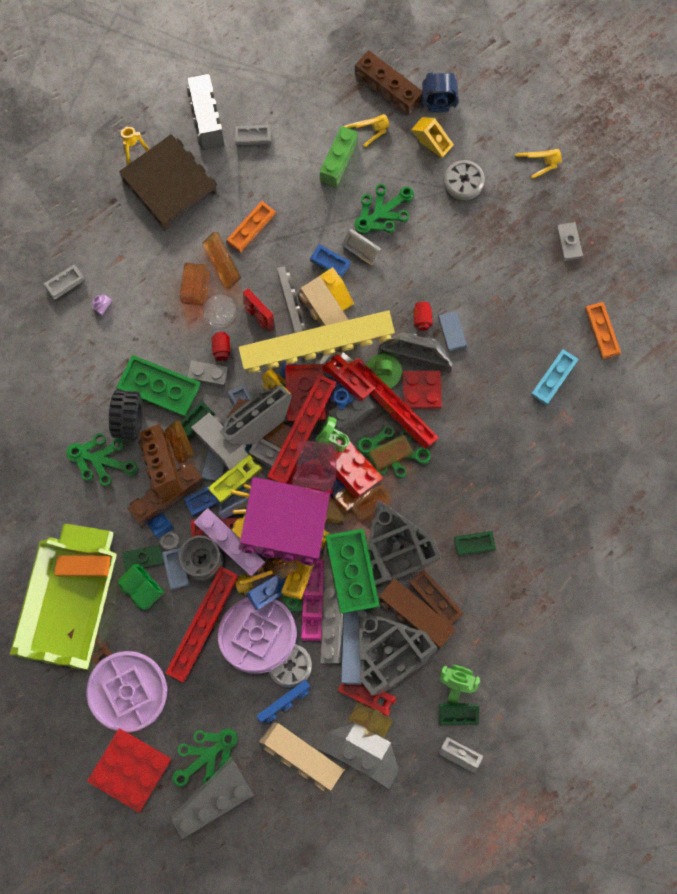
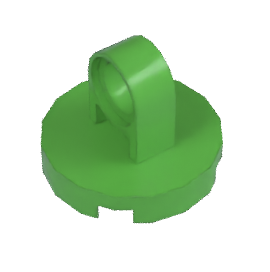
(386, 368)
(329, 435)
(459, 680)

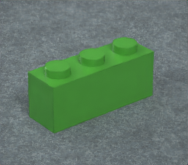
(338, 156)

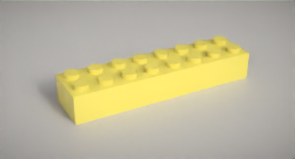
(316, 341)

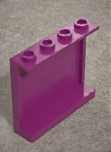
(284, 521)

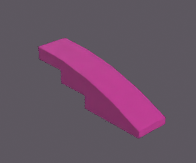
(313, 604)

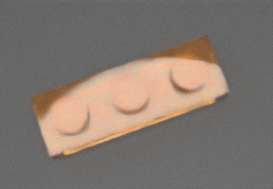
(221, 260)

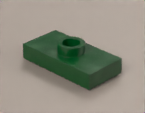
(193, 417)
(474, 543)
(145, 557)
(458, 714)

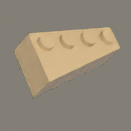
(321, 303)
(301, 755)

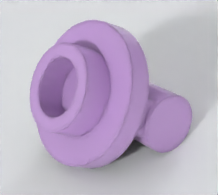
(101, 303)

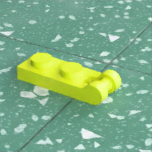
(234, 479)

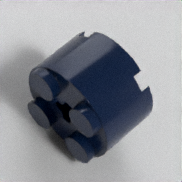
(440, 92)

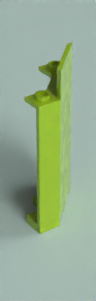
(63, 603)

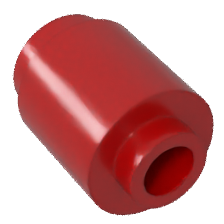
(422, 316)
(221, 346)

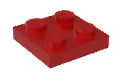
(255, 307)
(422, 389)

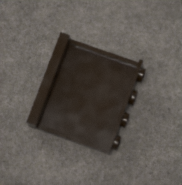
(167, 180)

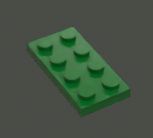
(159, 385)
(351, 571)

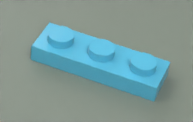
(554, 377)

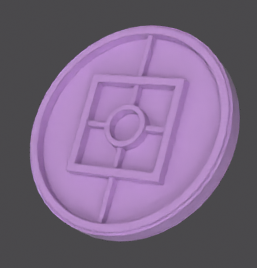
(257, 638)
(126, 691)

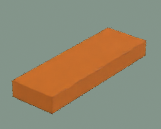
(251, 226)
(602, 330)
(82, 566)

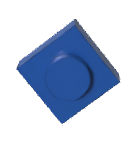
(160, 525)

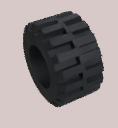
(125, 414)

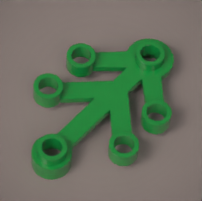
(382, 211)
(372, 442)
(98, 458)
(207, 754)

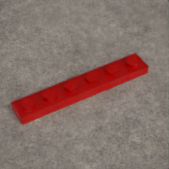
(396, 406)
(302, 429)
(202, 624)

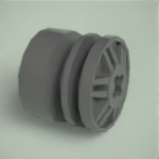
(194, 551)

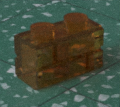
(194, 284)

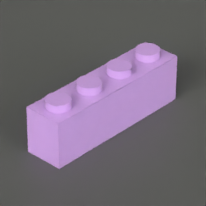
(228, 542)

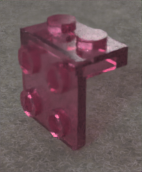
(315, 465)

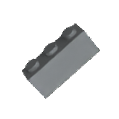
(209, 433)

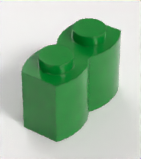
(140, 587)

